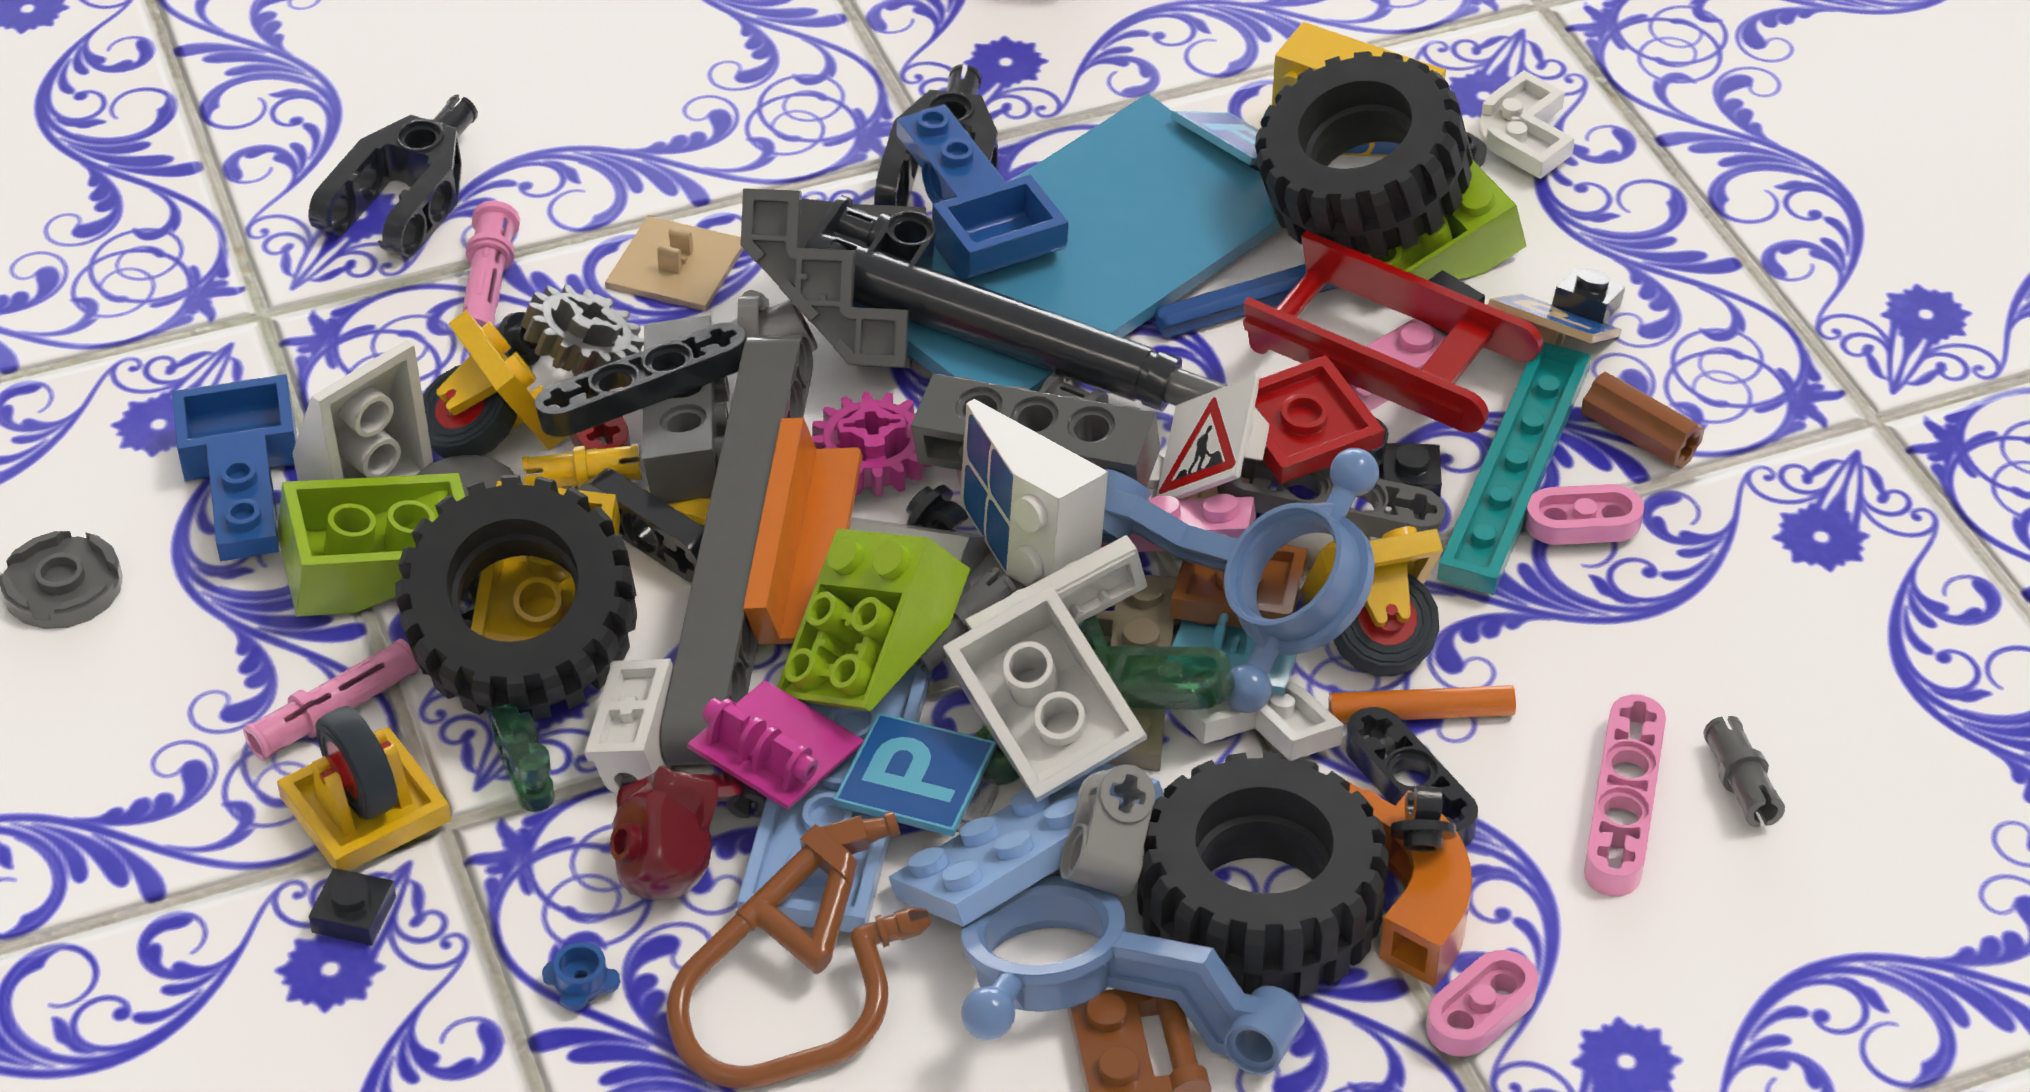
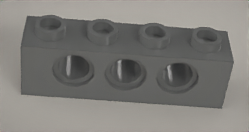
(685, 431)
(1100, 432)

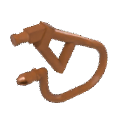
(831, 851)

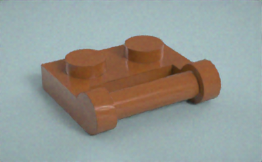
(1115, 1049)

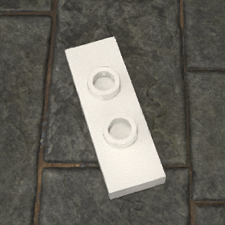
(1084, 584)

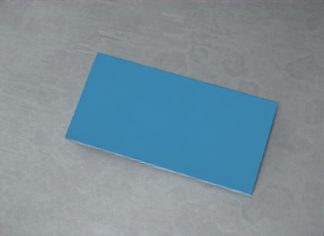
(1147, 224)

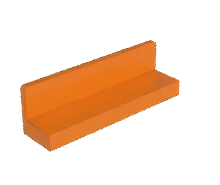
(803, 506)

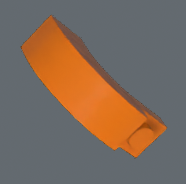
(1430, 917)

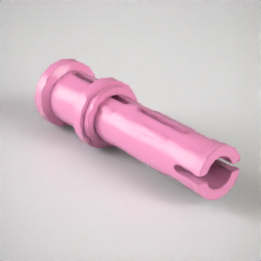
(489, 256)

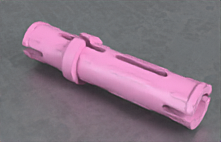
(349, 688)

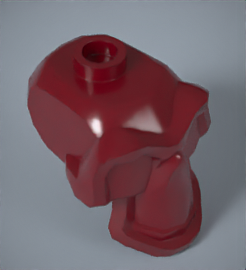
(664, 832)

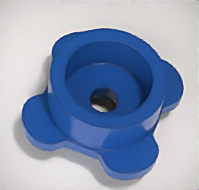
(577, 961)

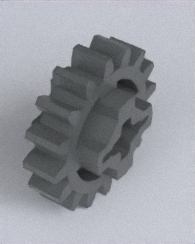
(579, 329)

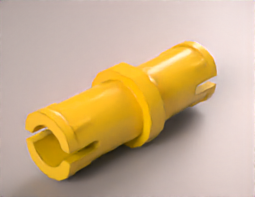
(580, 465)

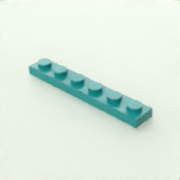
(1513, 469)

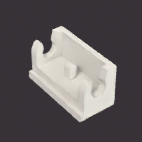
(630, 720)

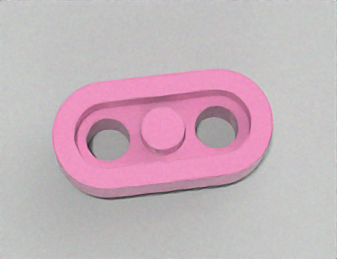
(1584, 514)
(1475, 1005)

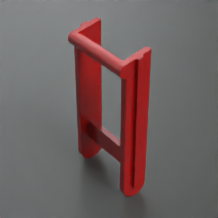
(1424, 390)

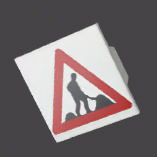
(1212, 439)

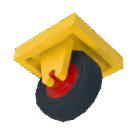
(482, 398)
(1400, 614)
(361, 793)

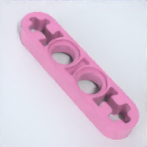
(1625, 793)

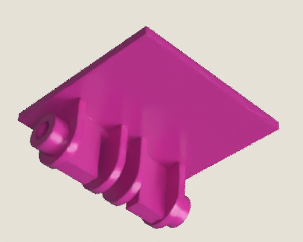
(773, 743)

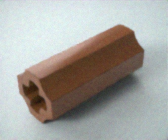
(1642, 420)

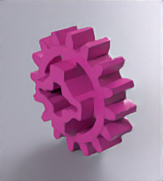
(881, 434)

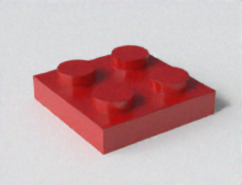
(1312, 419)

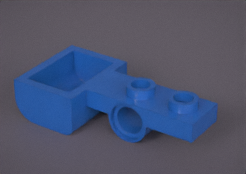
(976, 213)
(234, 439)

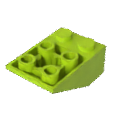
(1470, 241)
(871, 617)

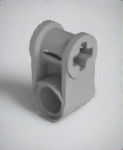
(1108, 840)

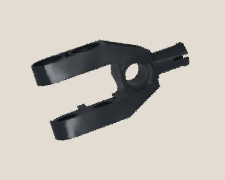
(411, 151)
(900, 168)

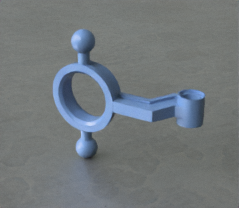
(1244, 559)
(1245, 1027)

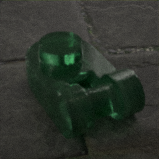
(522, 757)

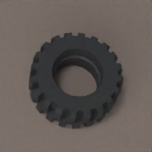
(1357, 105)
(503, 525)
(1276, 814)

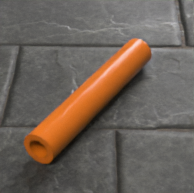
(1428, 703)

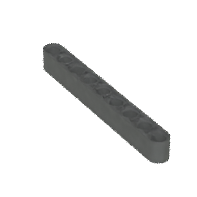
(716, 637)

